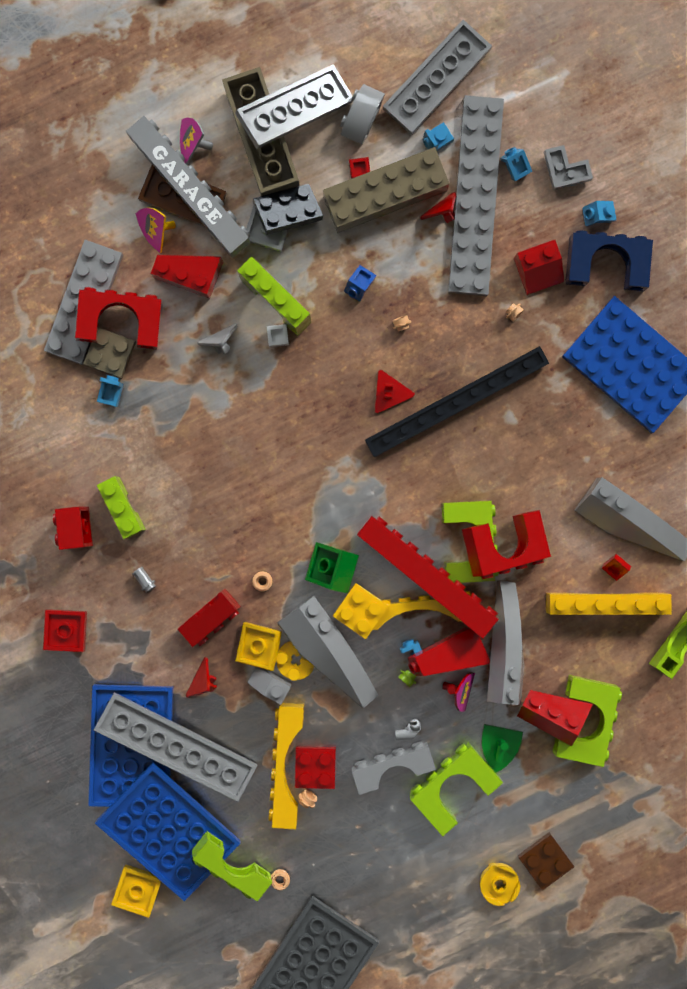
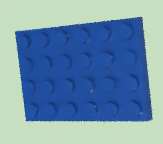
(631, 364)
(111, 763)
(161, 827)

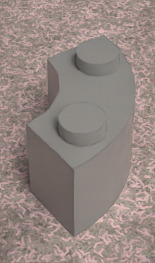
(362, 113)

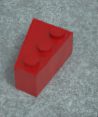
(189, 273)
(209, 618)
(555, 715)

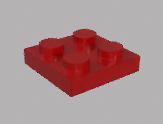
(65, 630)
(315, 767)

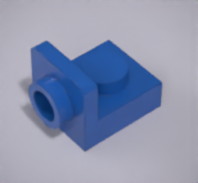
(359, 283)

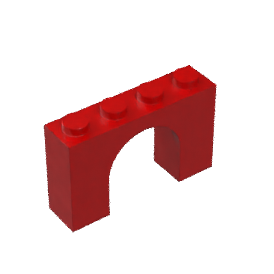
(93, 304)
(485, 558)

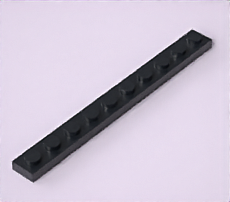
(456, 401)

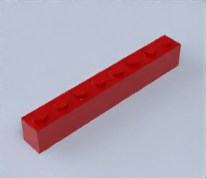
(428, 577)

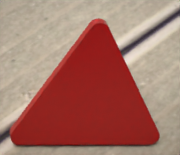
(444, 208)
(390, 392)
(202, 681)

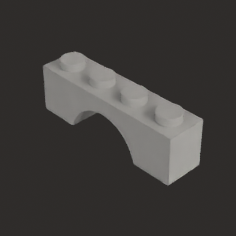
(369, 773)

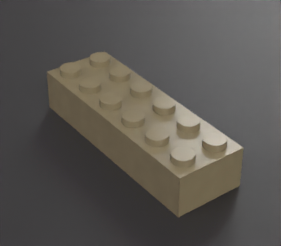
(271, 162)
(386, 190)

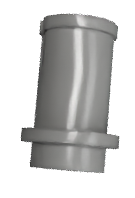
(144, 580)

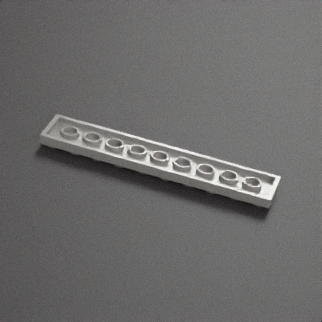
(476, 195)

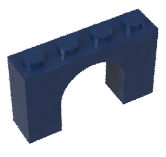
(634, 251)

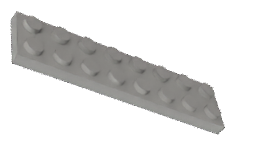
(175, 746)

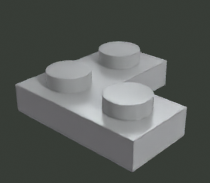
(565, 174)

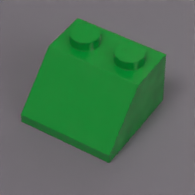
(331, 567)

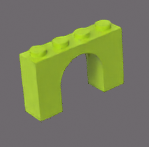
(261, 282)
(475, 513)
(594, 747)
(465, 762)

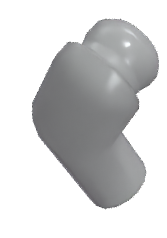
(410, 732)

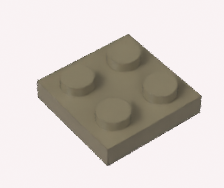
(110, 353)

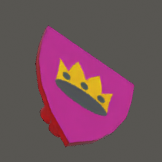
(461, 692)

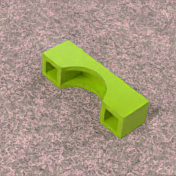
(671, 653)
(250, 880)

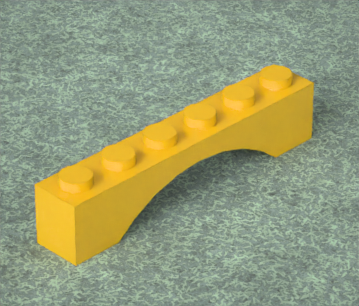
(405, 604)
(608, 604)
(284, 806)

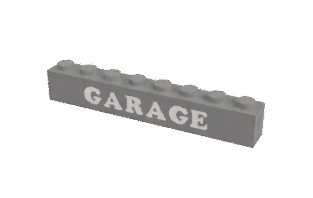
(188, 186)

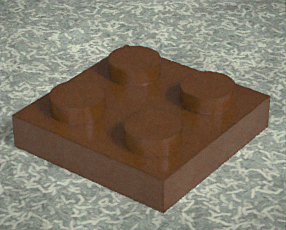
(545, 861)

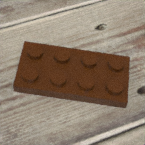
(162, 196)

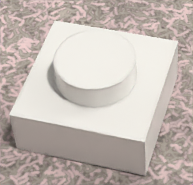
(277, 335)

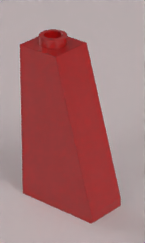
(452, 653)

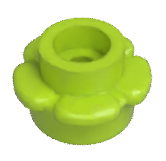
(407, 677)

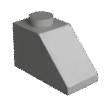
(269, 684)

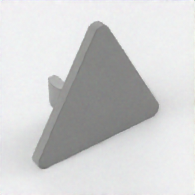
(219, 339)

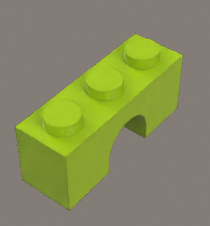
(120, 508)

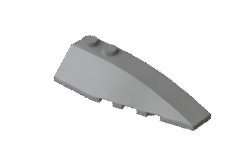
(628, 519)
(325, 647)
(506, 651)

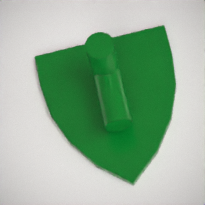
(500, 745)

